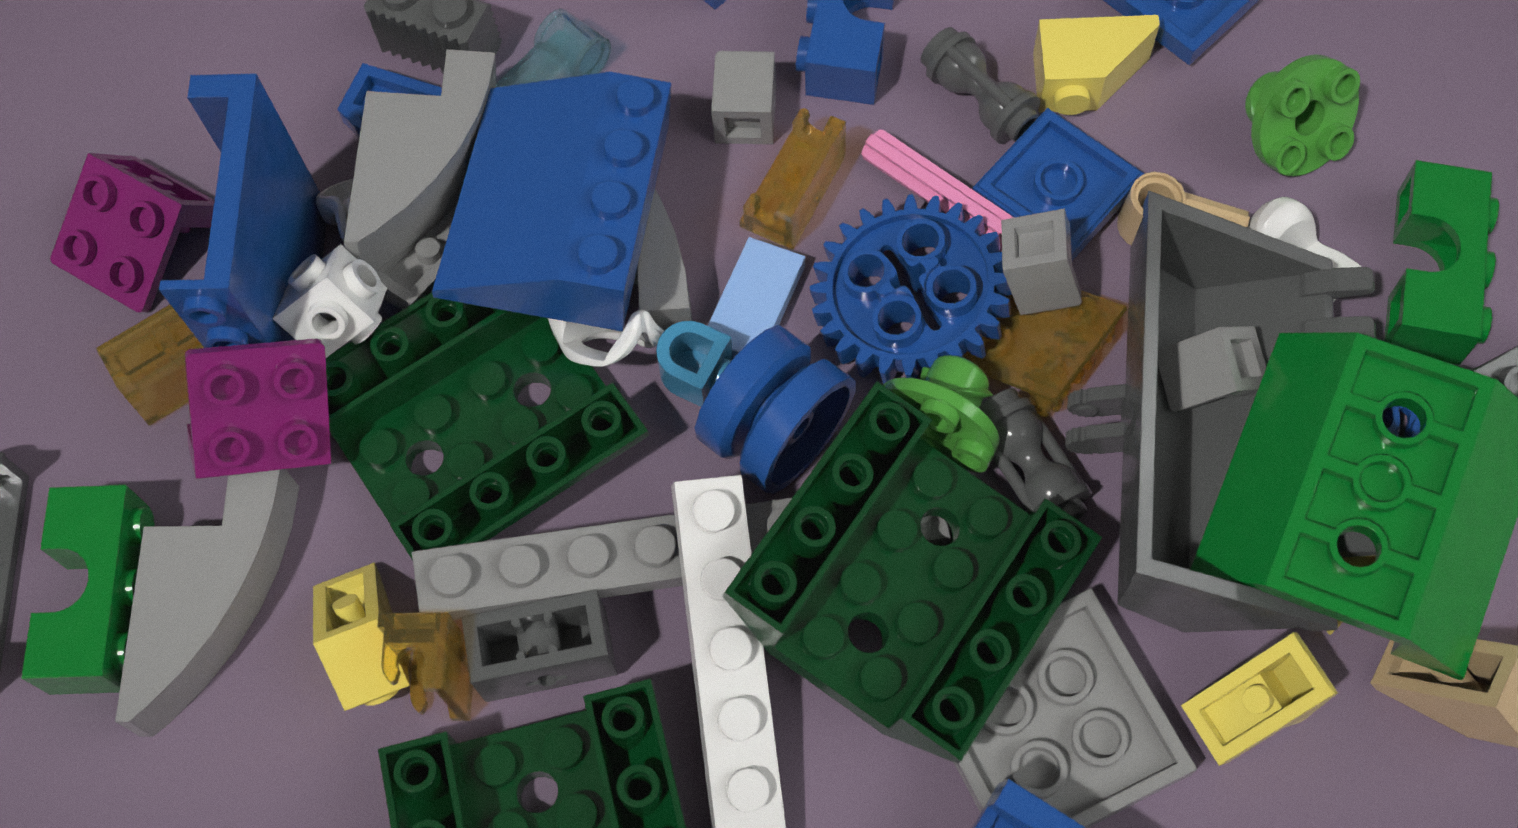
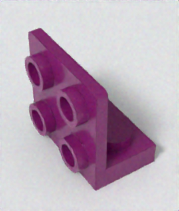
(126, 227)
(257, 407)

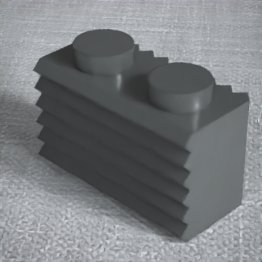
(431, 27)

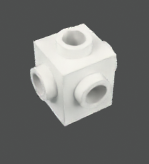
(332, 300)

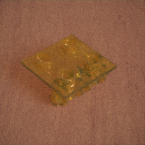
(1049, 348)

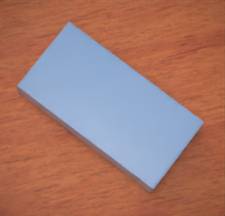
(757, 292)

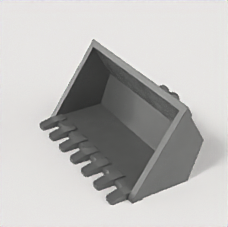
(1183, 281)

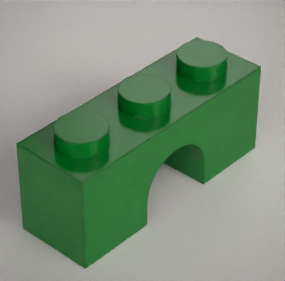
(1449, 217)
(86, 643)

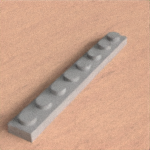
(548, 565)

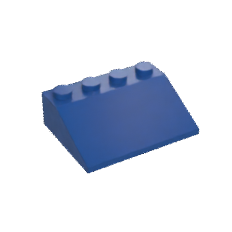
(558, 198)

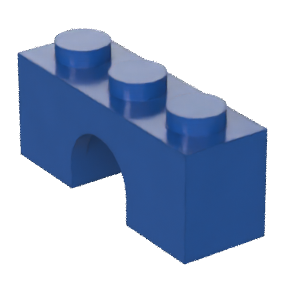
(843, 51)

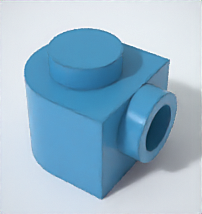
(692, 359)

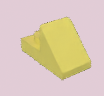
(1259, 699)

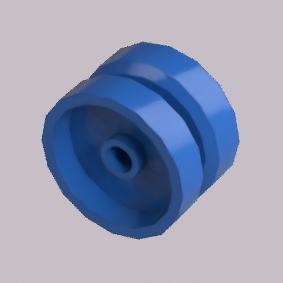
(774, 408)

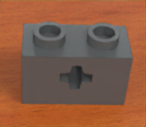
(539, 646)

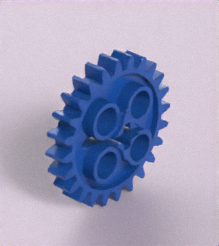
(860, 316)

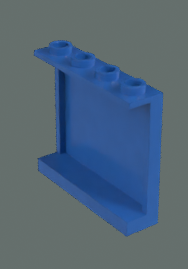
(260, 218)

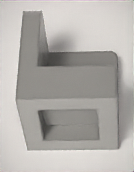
(744, 97)
(1039, 262)
(1211, 367)

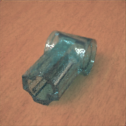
(561, 50)

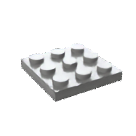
(1077, 724)

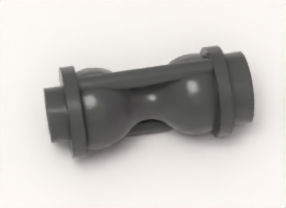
(961, 68)
(1020, 442)

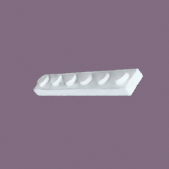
(726, 658)

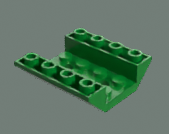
(1327, 466)

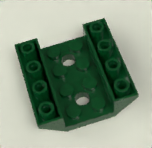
(451, 384)
(948, 615)
(604, 759)

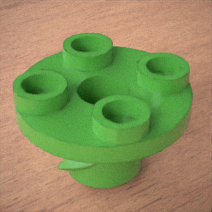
(1303, 114)
(952, 397)

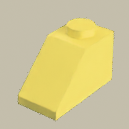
(1089, 59)
(349, 637)

